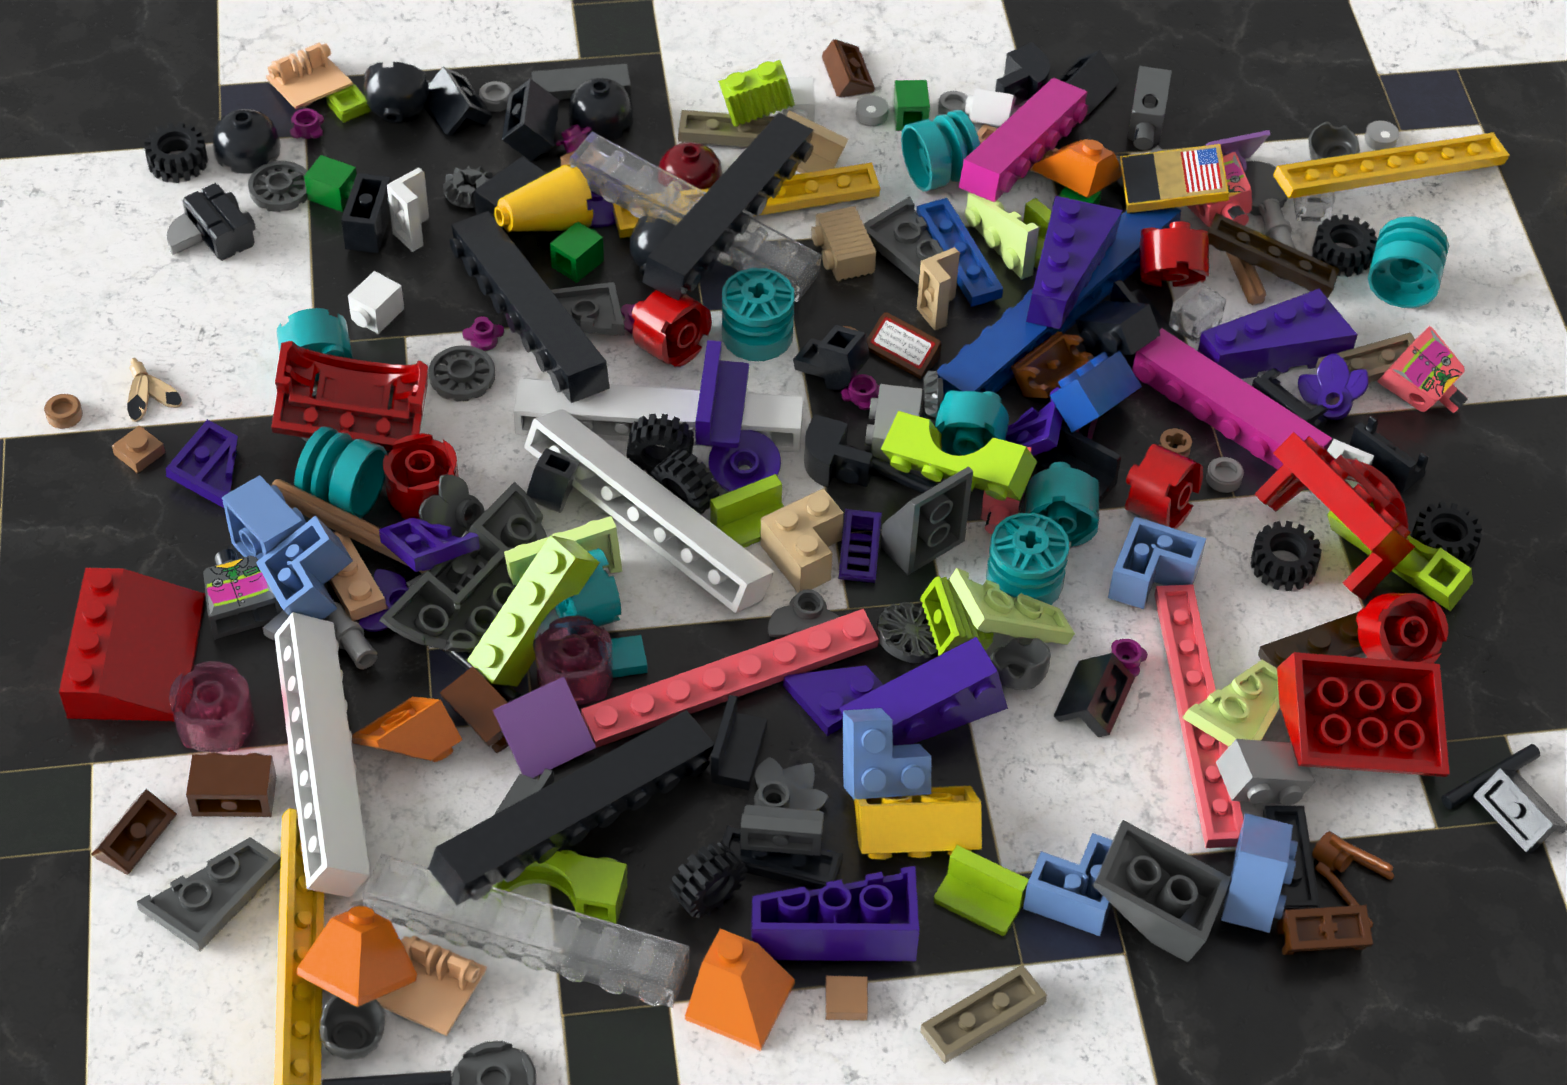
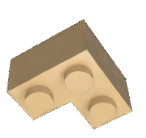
(800, 538)

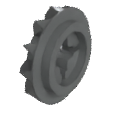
(464, 195)
(932, 395)

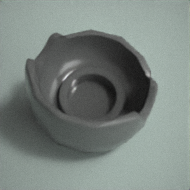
(1332, 141)
(1022, 665)
(351, 1030)

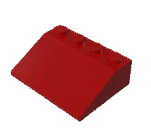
(129, 646)
(1364, 714)

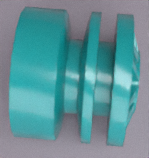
(938, 148)
(1408, 262)
(757, 314)
(341, 470)
(1029, 557)

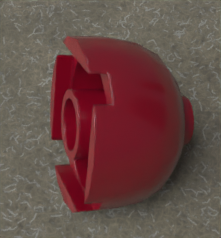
(693, 164)

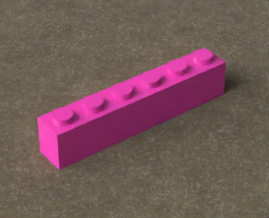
(1023, 140)
(1220, 398)

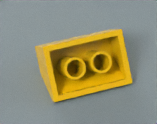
(919, 823)

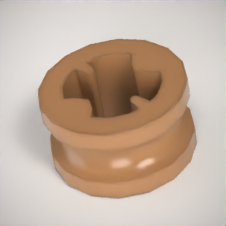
(1178, 437)

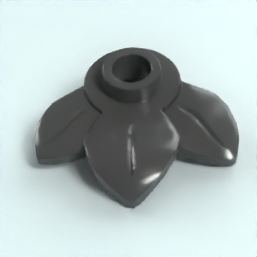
(450, 506)
(794, 618)
(788, 786)

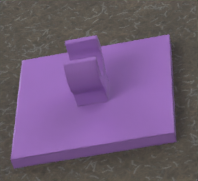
(1243, 145)
(544, 728)

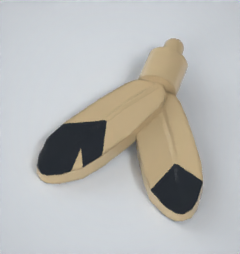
(146, 385)

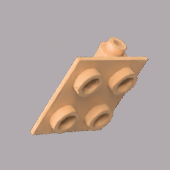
(307, 78)
(441, 986)

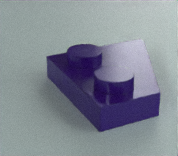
(1037, 429)
(206, 462)
(425, 544)
(827, 690)

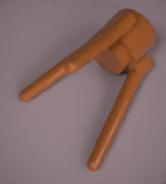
(1338, 854)

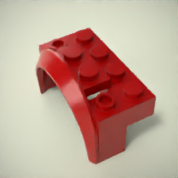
(348, 397)
(1380, 529)

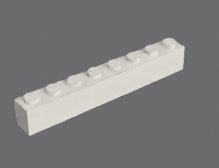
(616, 409)
(653, 512)
(321, 756)

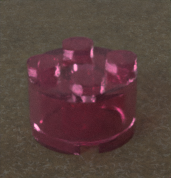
(578, 653)
(212, 707)

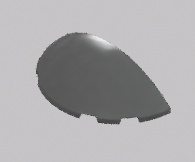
(463, 595)

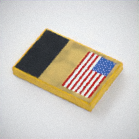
(1174, 178)

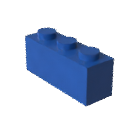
(1094, 389)

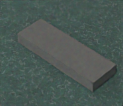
(564, 82)

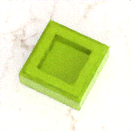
(348, 103)

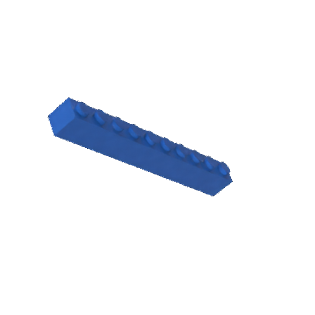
(988, 359)

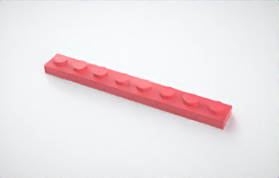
(729, 676)
(1192, 684)

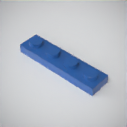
(974, 273)

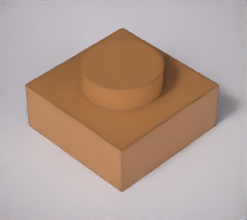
(138, 449)

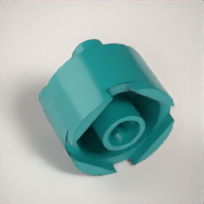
(317, 332)
(970, 421)
(1067, 498)
(597, 599)

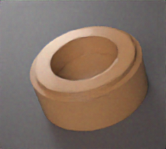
(63, 411)

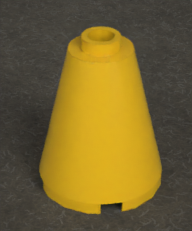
(547, 203)

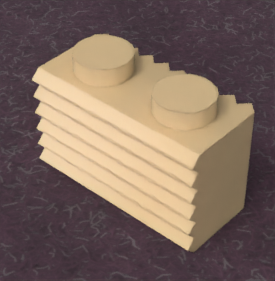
(844, 243)

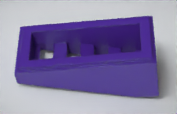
(862, 521)

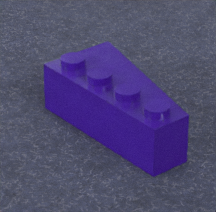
(1071, 251)
(1279, 337)
(938, 694)
(841, 921)

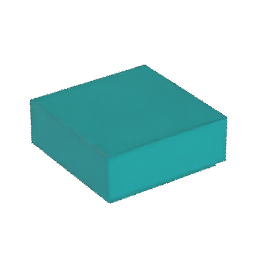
(628, 656)

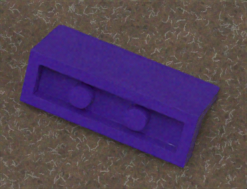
(720, 399)

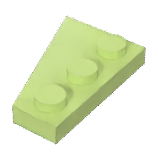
(1004, 233)
(590, 536)
(1003, 614)
(1241, 708)

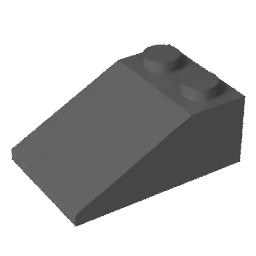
(929, 523)
(1161, 890)

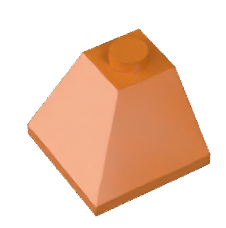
(1081, 167)
(412, 729)
(358, 957)
(739, 990)

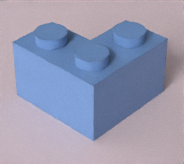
(1151, 556)
(302, 567)
(876, 767)
(1260, 868)
(1066, 889)

